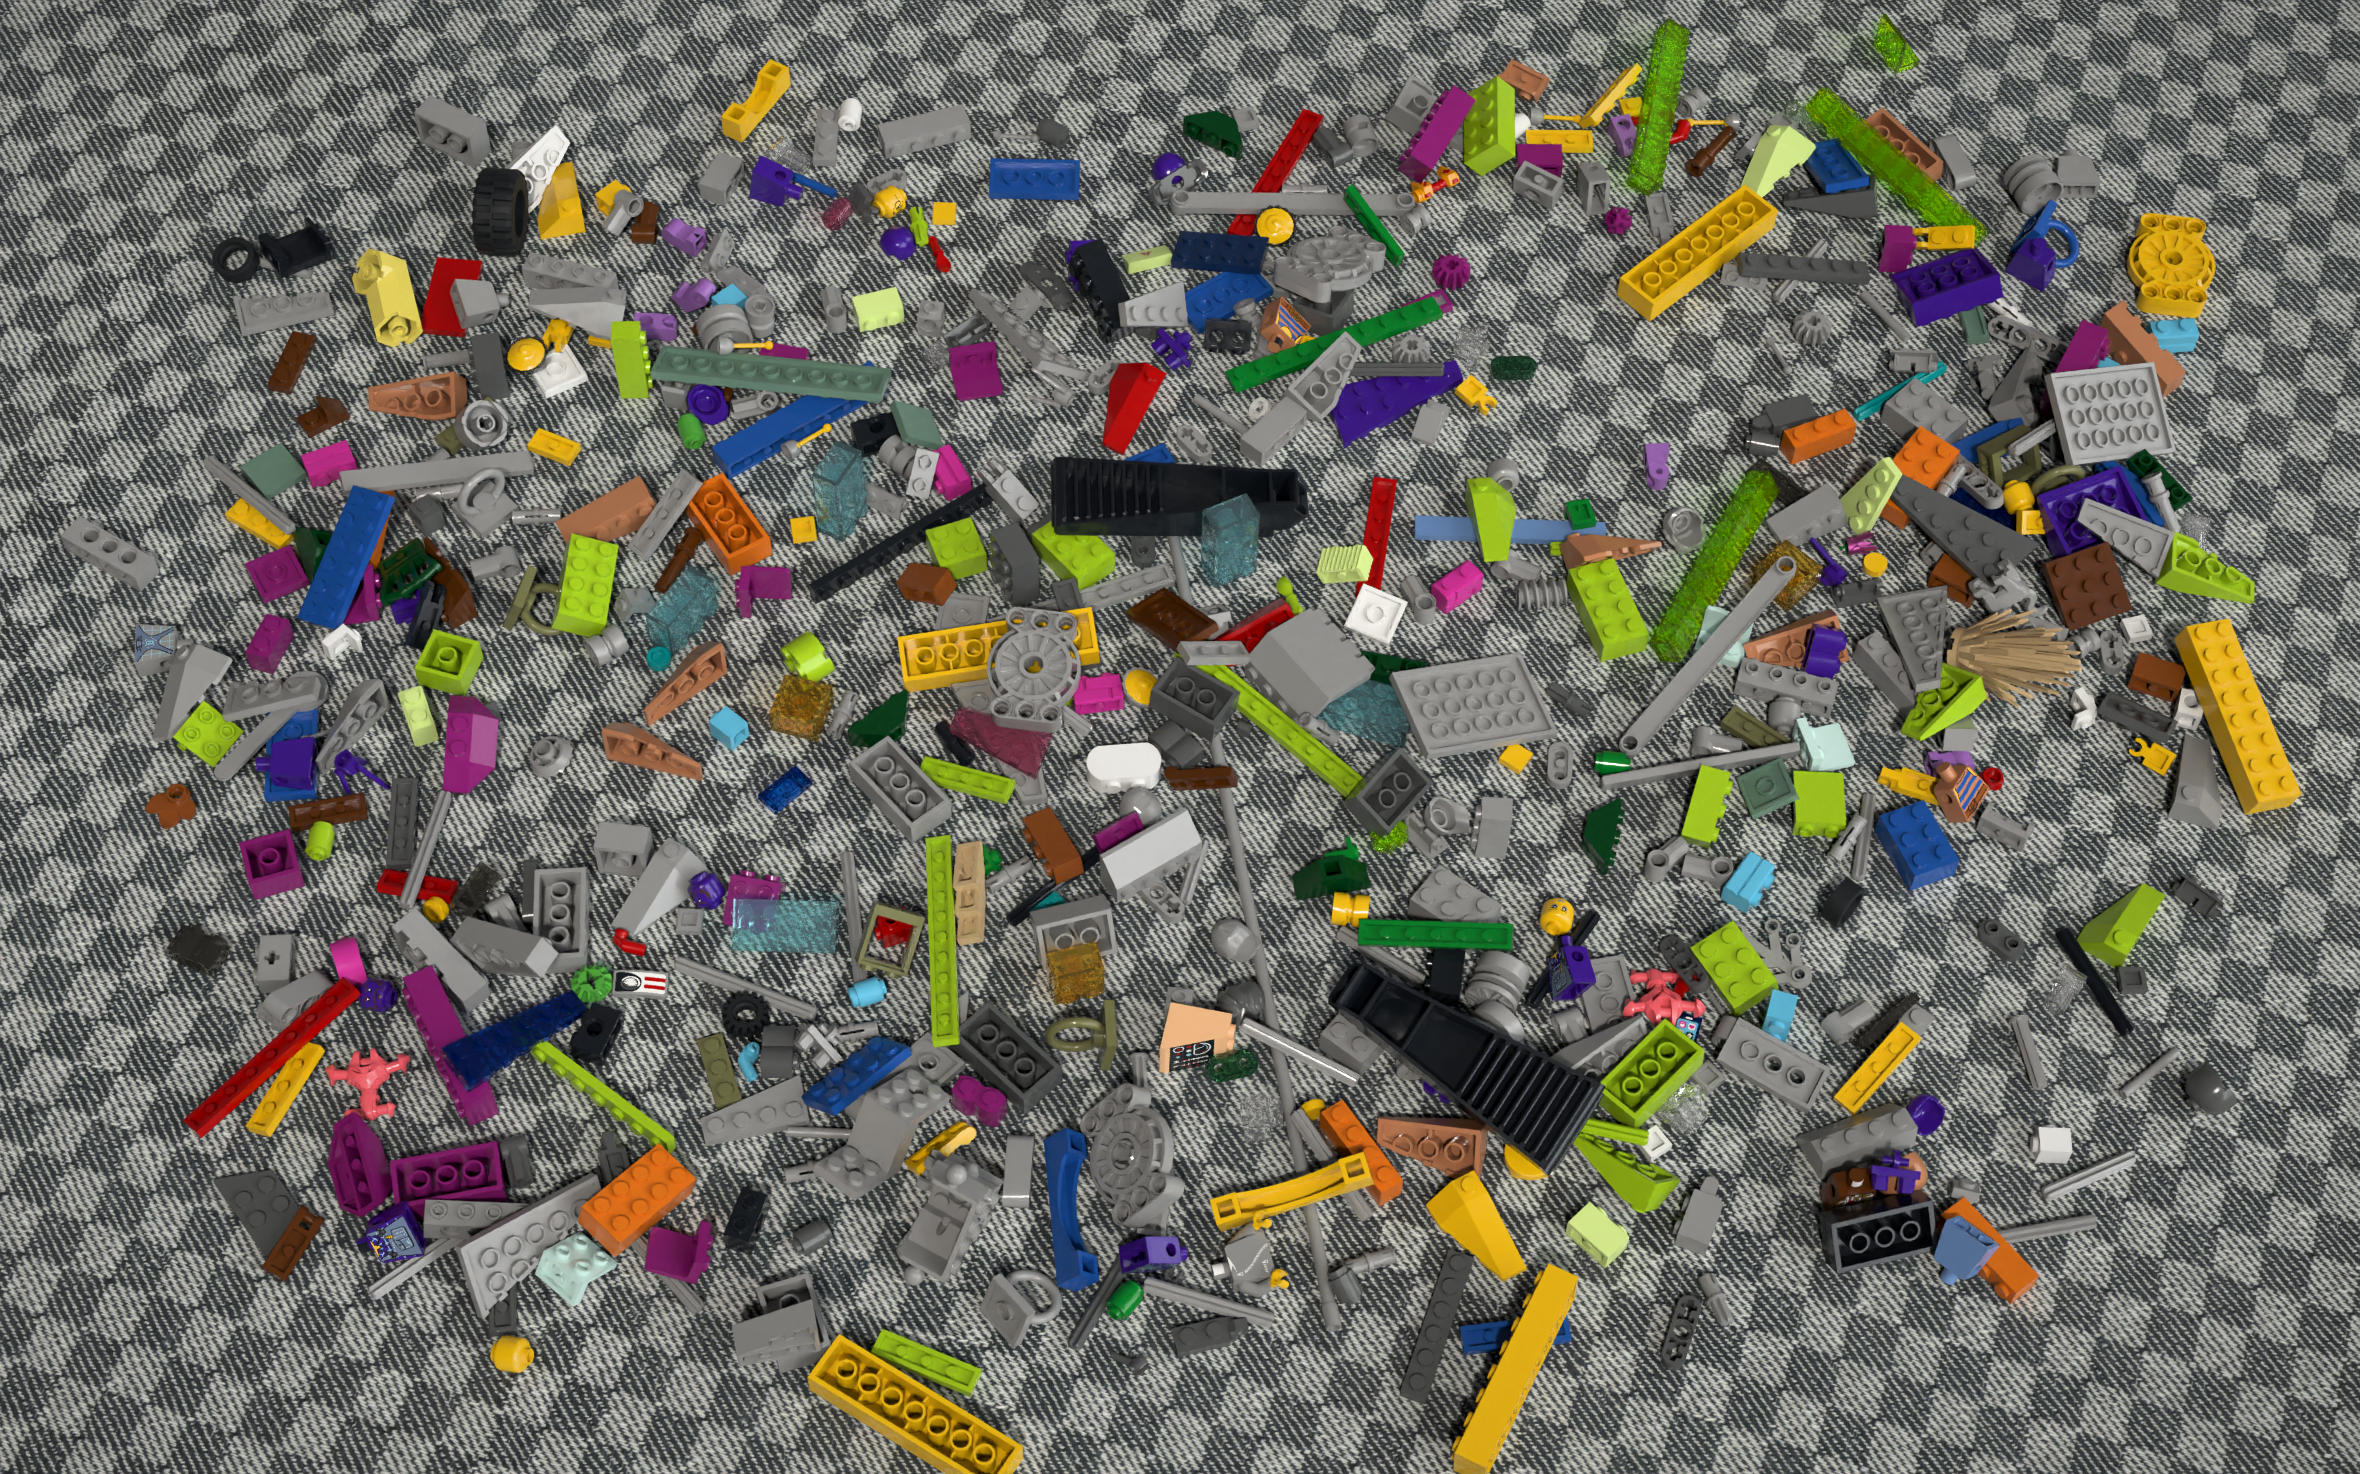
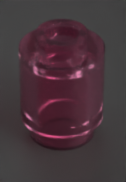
(837, 213)

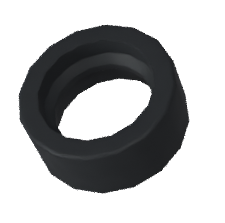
(226, 248)
(1842, 902)

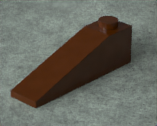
(459, 602)

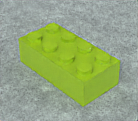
(1490, 126)
(585, 586)
(1607, 610)
(1650, 1074)

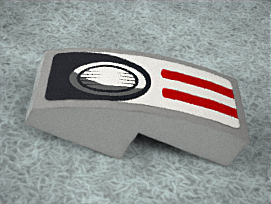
(639, 983)

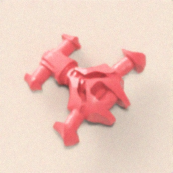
(1660, 1000)
(368, 1076)

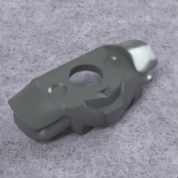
(1191, 174)
(1058, 293)

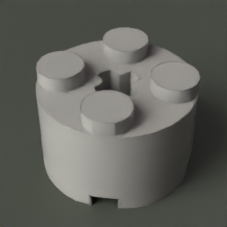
(468, 425)

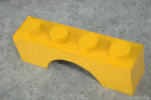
(770, 85)

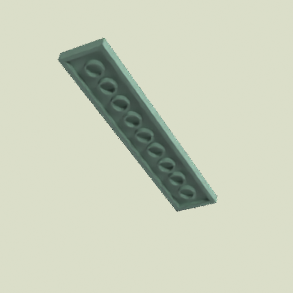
(771, 374)

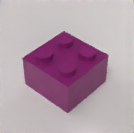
(272, 864)

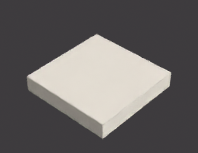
(559, 373)
(1375, 614)

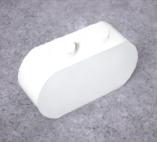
(1123, 767)

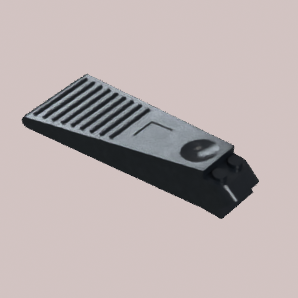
(1165, 498)
(1497, 1081)

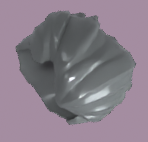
(1242, 1002)

